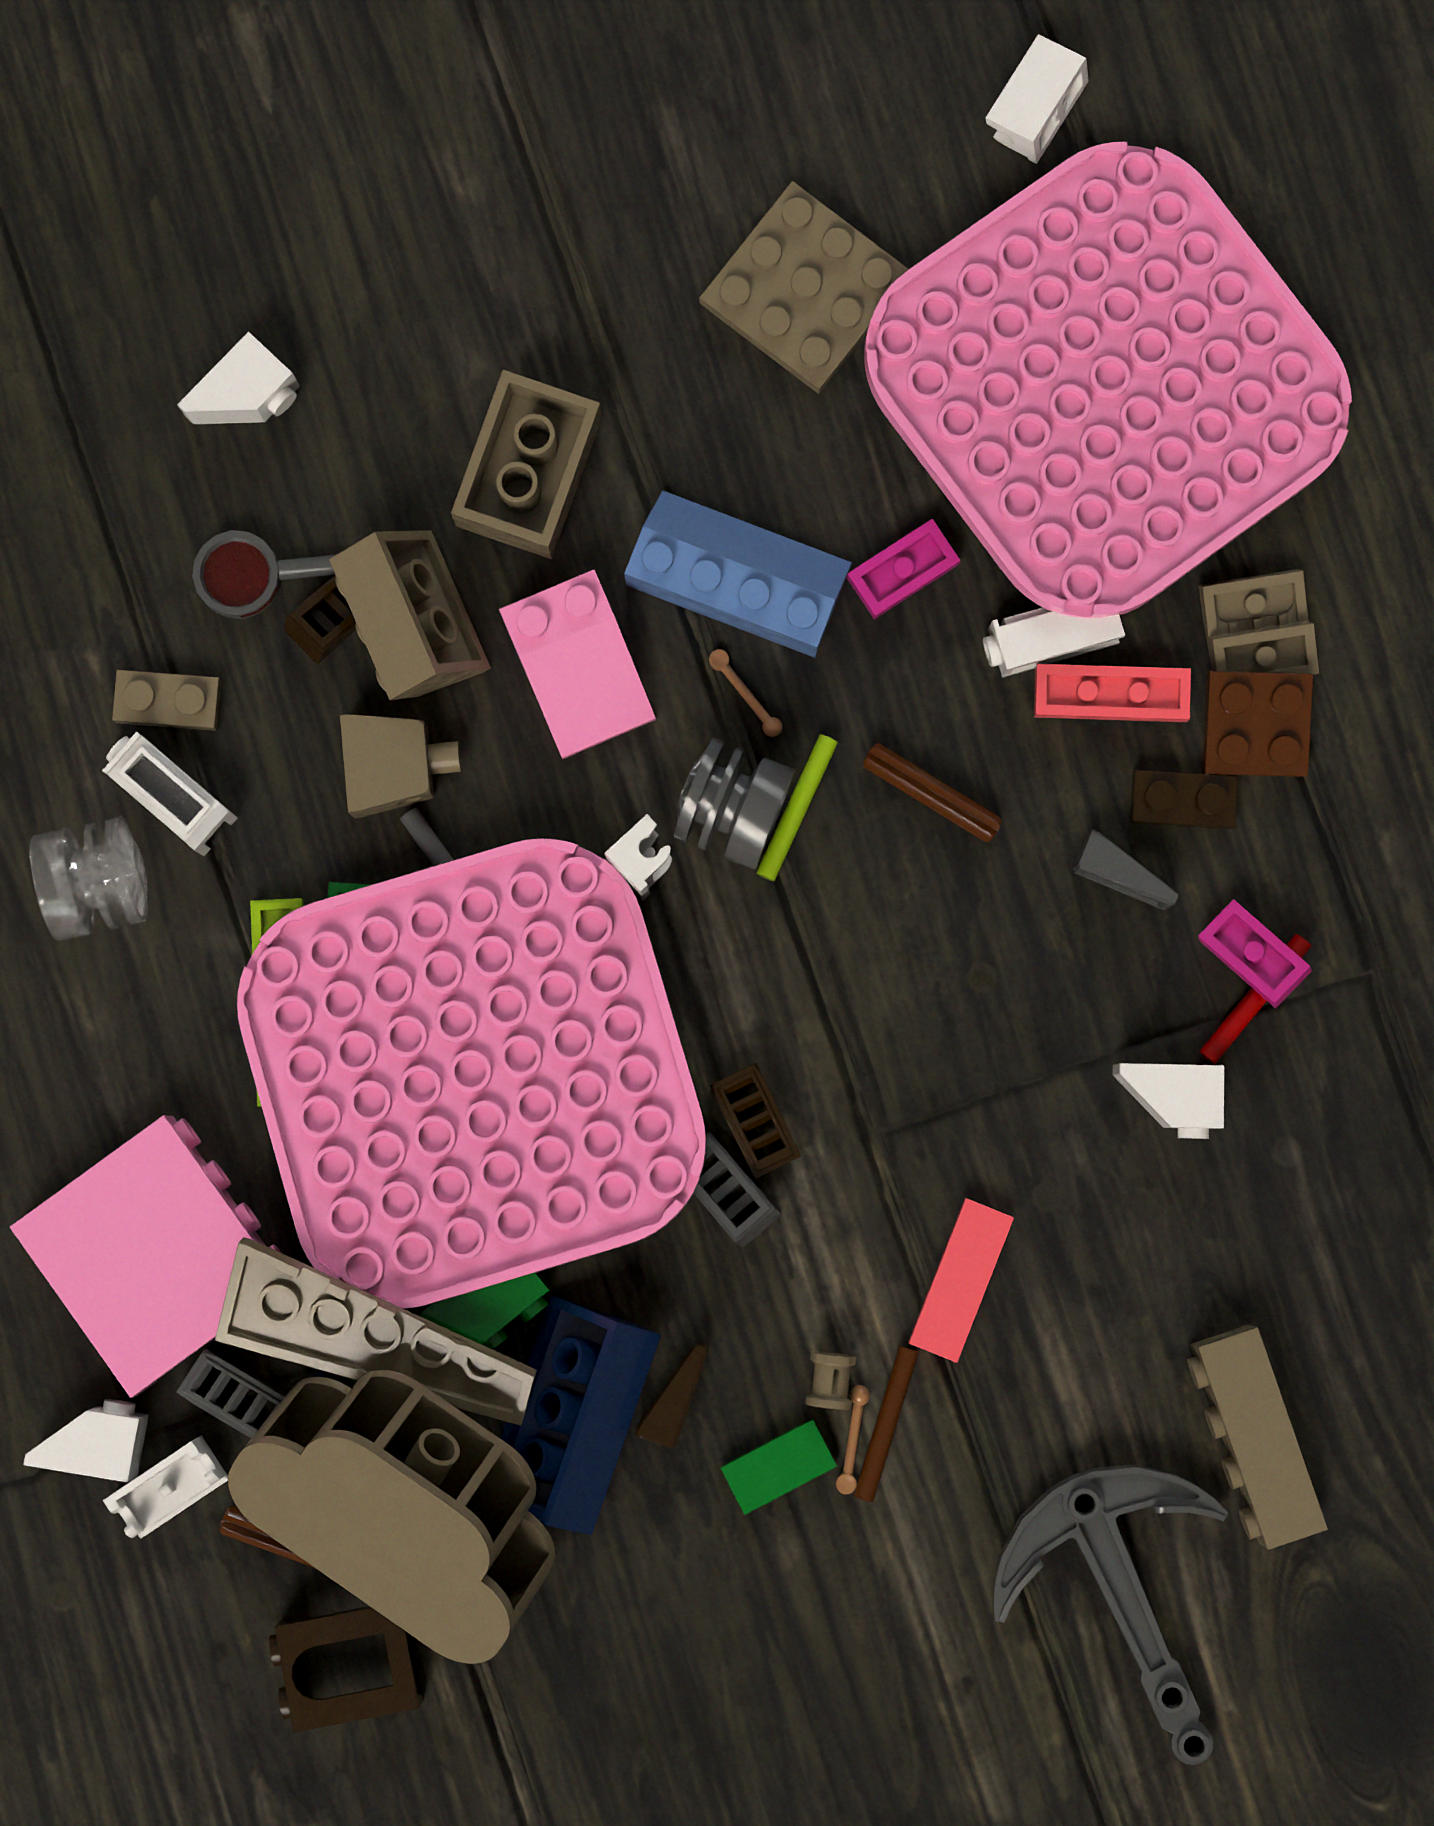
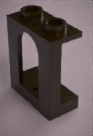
(315, 1713)

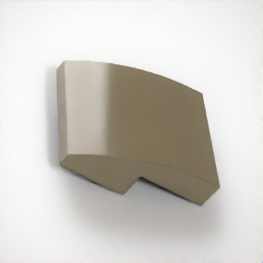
(1259, 624)

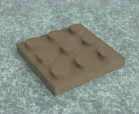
(803, 287)

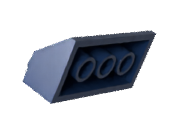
(579, 1408)

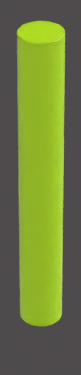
(797, 807)

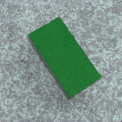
(778, 1466)

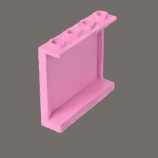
(142, 1250)

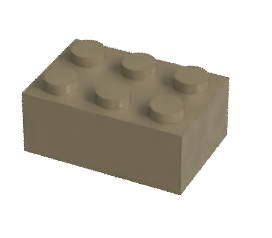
(527, 464)

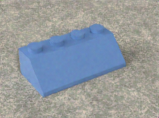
(736, 573)

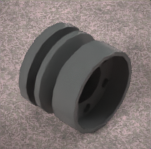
(732, 803)

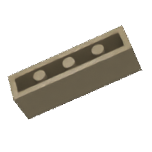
(1257, 1437)

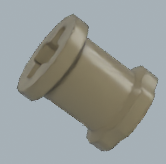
(831, 1380)

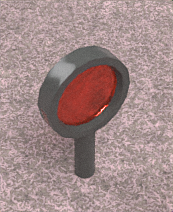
(242, 574)

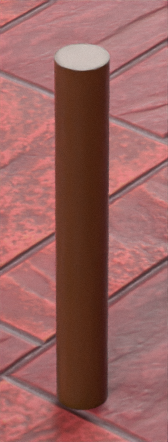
(886, 1424)

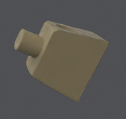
(391, 762)

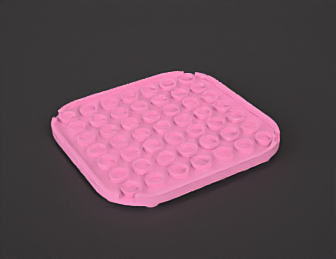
(1107, 379)
(471, 1073)

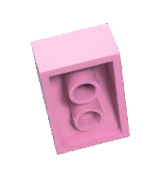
(577, 664)

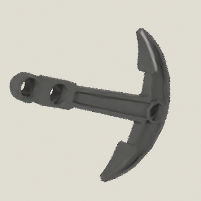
(1055, 1519)

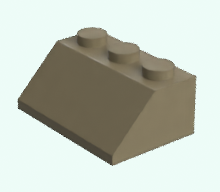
(408, 613)

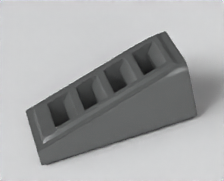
(1112, 867)
(758, 1220)
(209, 1401)

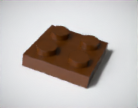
(1257, 723)

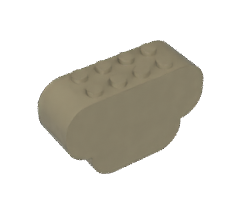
(400, 1507)

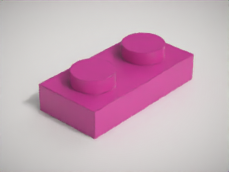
(903, 569)
(1254, 953)

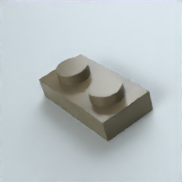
(167, 700)

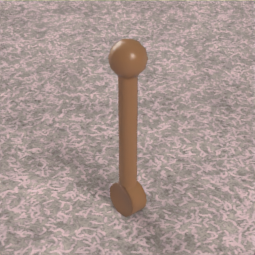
(720, 662)
(846, 1481)

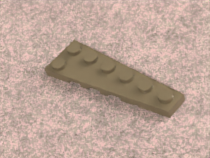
(334, 1327)

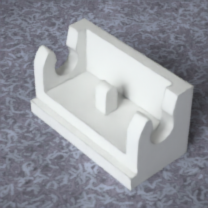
(1038, 97)
(636, 857)
(167, 1488)

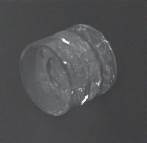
(78, 880)

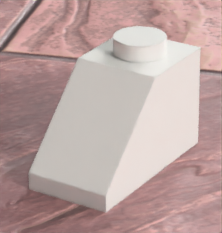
(242, 387)
(1178, 1095)
(96, 1444)

